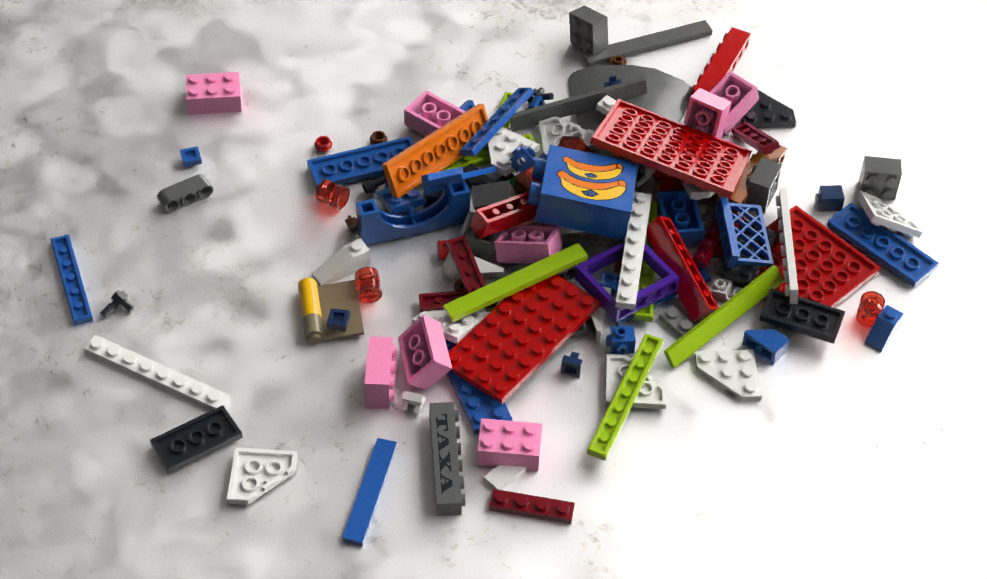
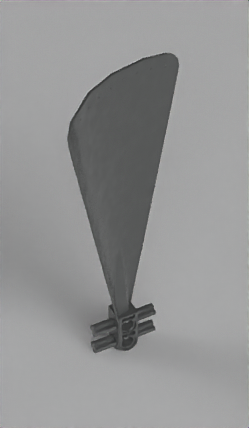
(664, 96)

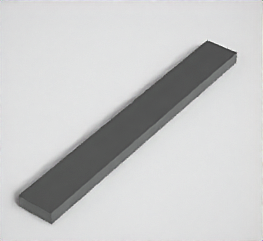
(649, 42)
(577, 103)

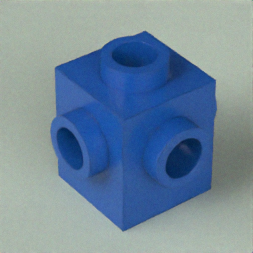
(517, 162)
(621, 340)

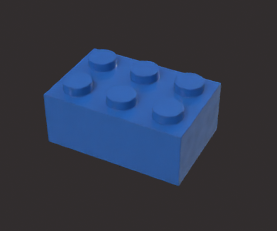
(683, 213)

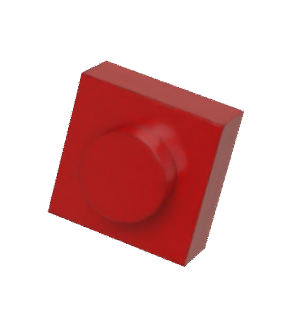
(442, 250)

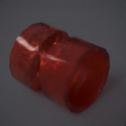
(331, 193)
(368, 284)
(869, 308)

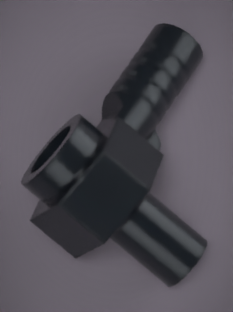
(541, 91)
(119, 299)

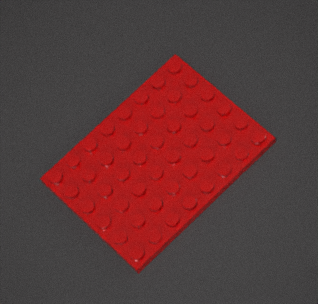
(672, 148)

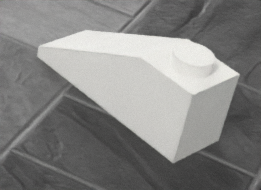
(343, 263)
(487, 269)

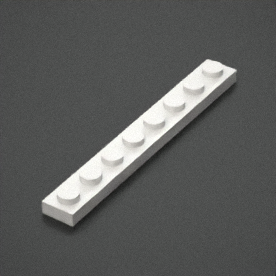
(787, 248)
(633, 251)
(155, 373)

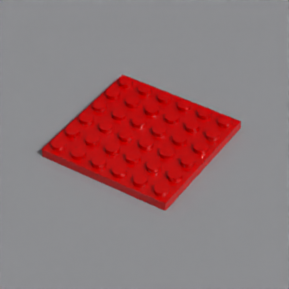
(825, 263)

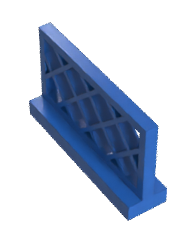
(438, 180)
(730, 233)

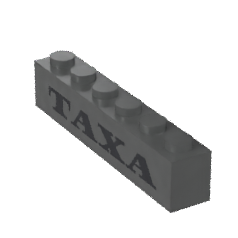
(445, 459)

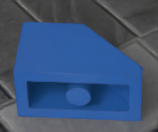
(884, 328)
(766, 343)

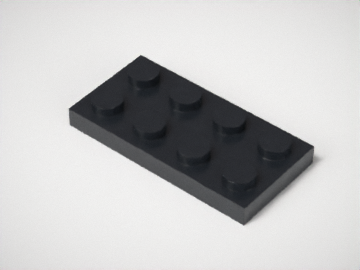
(745, 273)
(804, 318)
(196, 438)

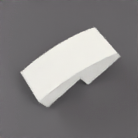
(723, 289)

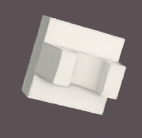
(413, 398)

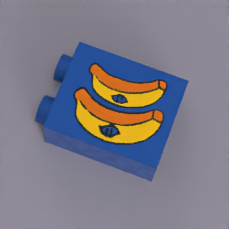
(583, 191)

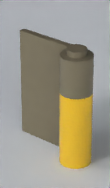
(316, 306)

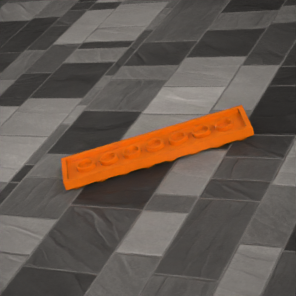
(433, 151)

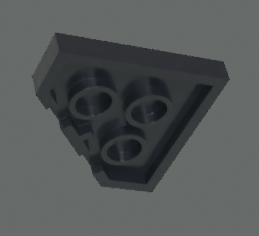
(769, 114)

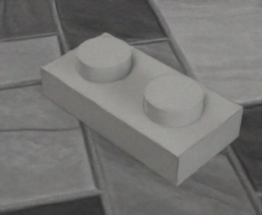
(676, 321)

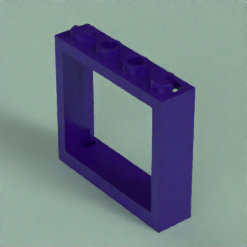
(645, 297)

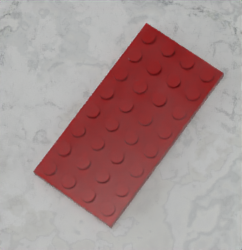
(521, 335)

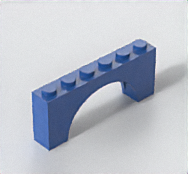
(449, 210)

